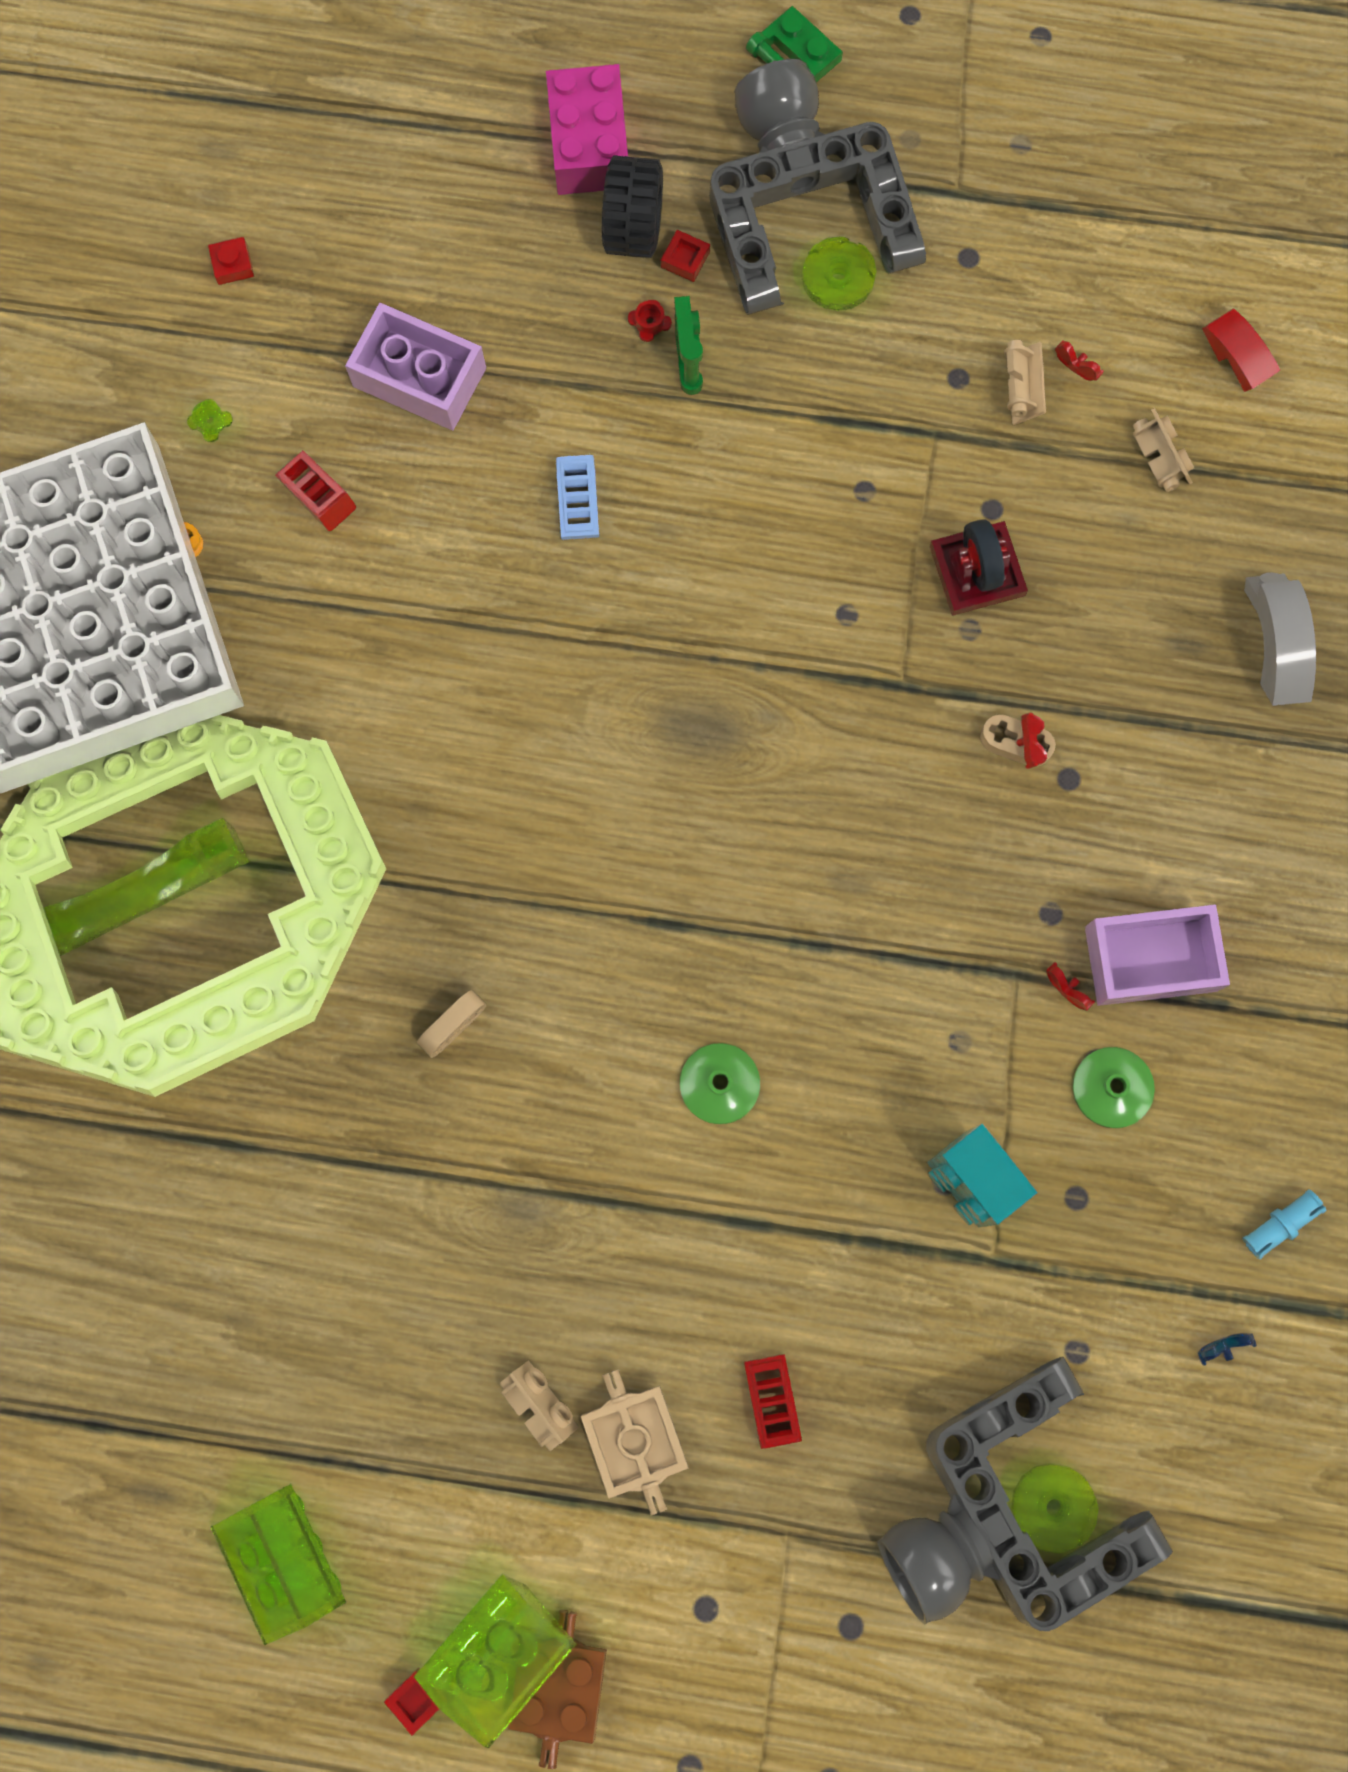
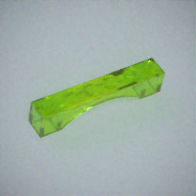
(179, 870)

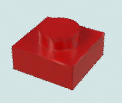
(685, 255)
(231, 260)
(411, 1704)

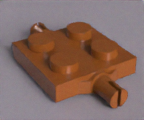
(567, 1701)

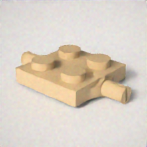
(634, 1442)

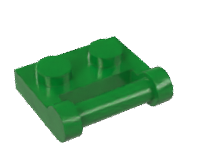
(797, 40)
(688, 345)

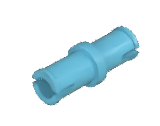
(1284, 1224)

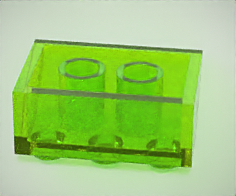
(278, 1565)
(495, 1660)

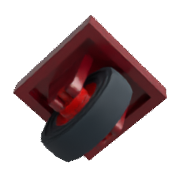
(978, 567)

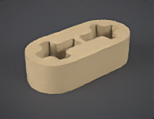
(1008, 747)
(451, 1023)

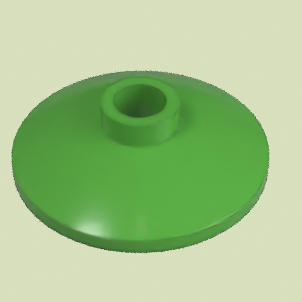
(1094, 1092)
(726, 1104)

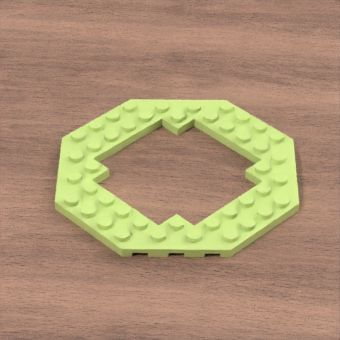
(228, 1013)

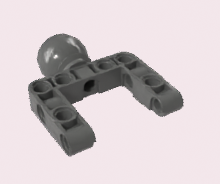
(779, 111)
(979, 1535)

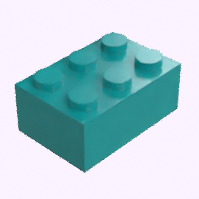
(980, 1178)

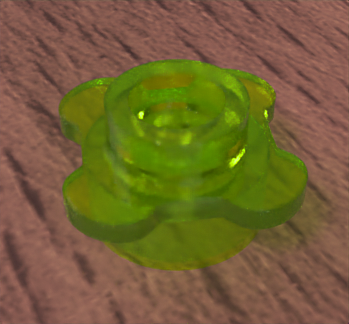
(205, 411)

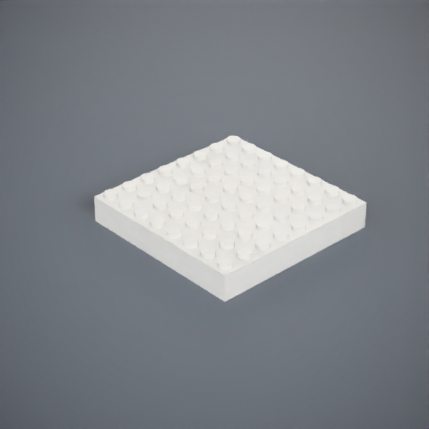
(100, 610)

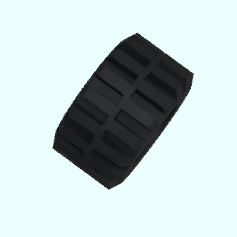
(632, 206)

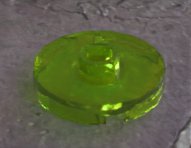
(841, 257)
(1077, 1507)

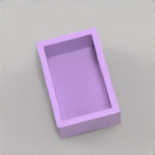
(1157, 955)

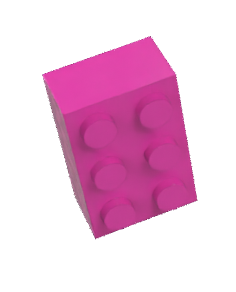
(585, 125)

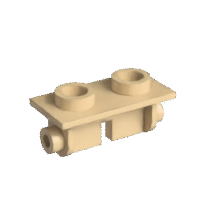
(1025, 381)
(1156, 437)
(529, 1389)

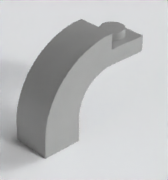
(1287, 636)

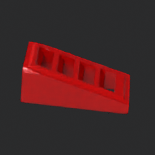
(332, 507)
(781, 1437)

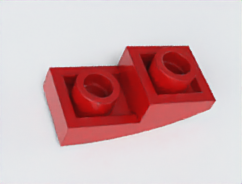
(1239, 343)

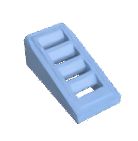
(577, 472)

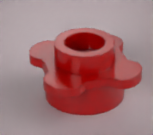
(644, 311)

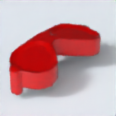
(1086, 369)
(1033, 751)
(1067, 989)

